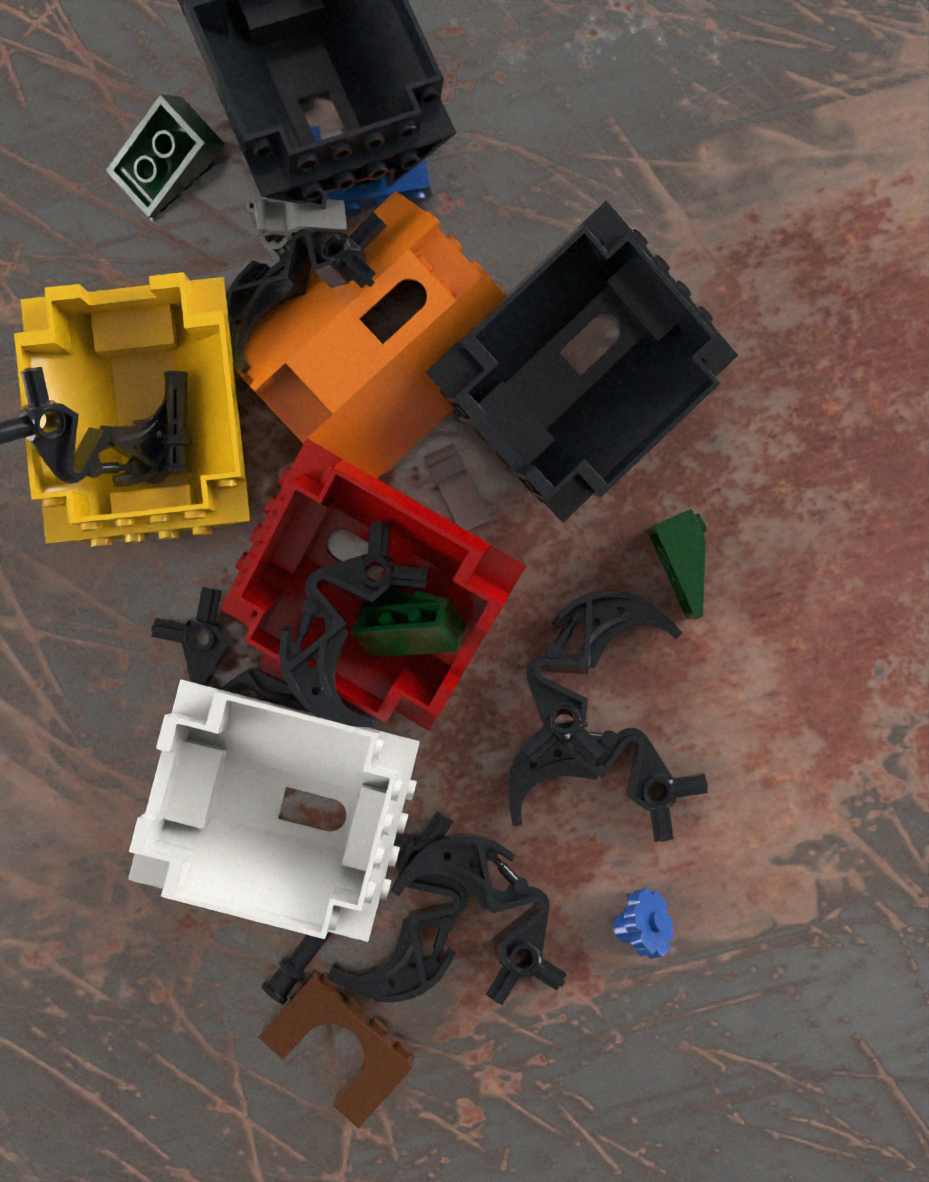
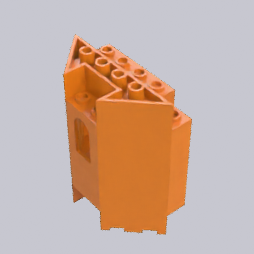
(333, 374)

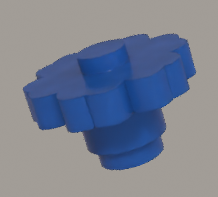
(645, 924)

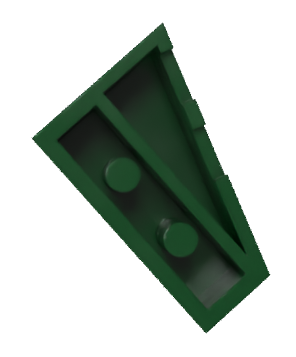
(408, 625)

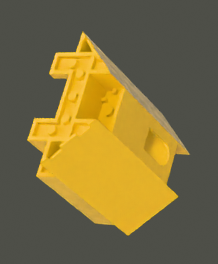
(108, 364)

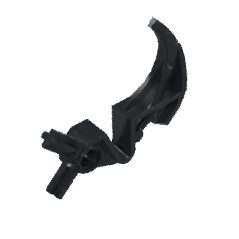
(261, 288)
(58, 438)
(350, 578)
(205, 660)
(556, 699)
(645, 770)
(523, 933)
(418, 979)

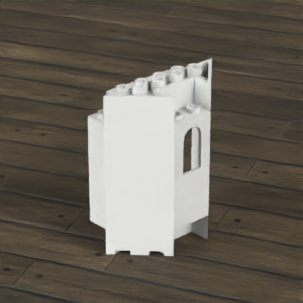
(217, 804)

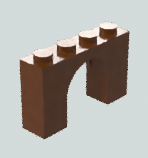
(321, 1003)

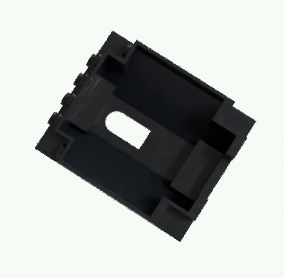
(289, 50)
(584, 432)

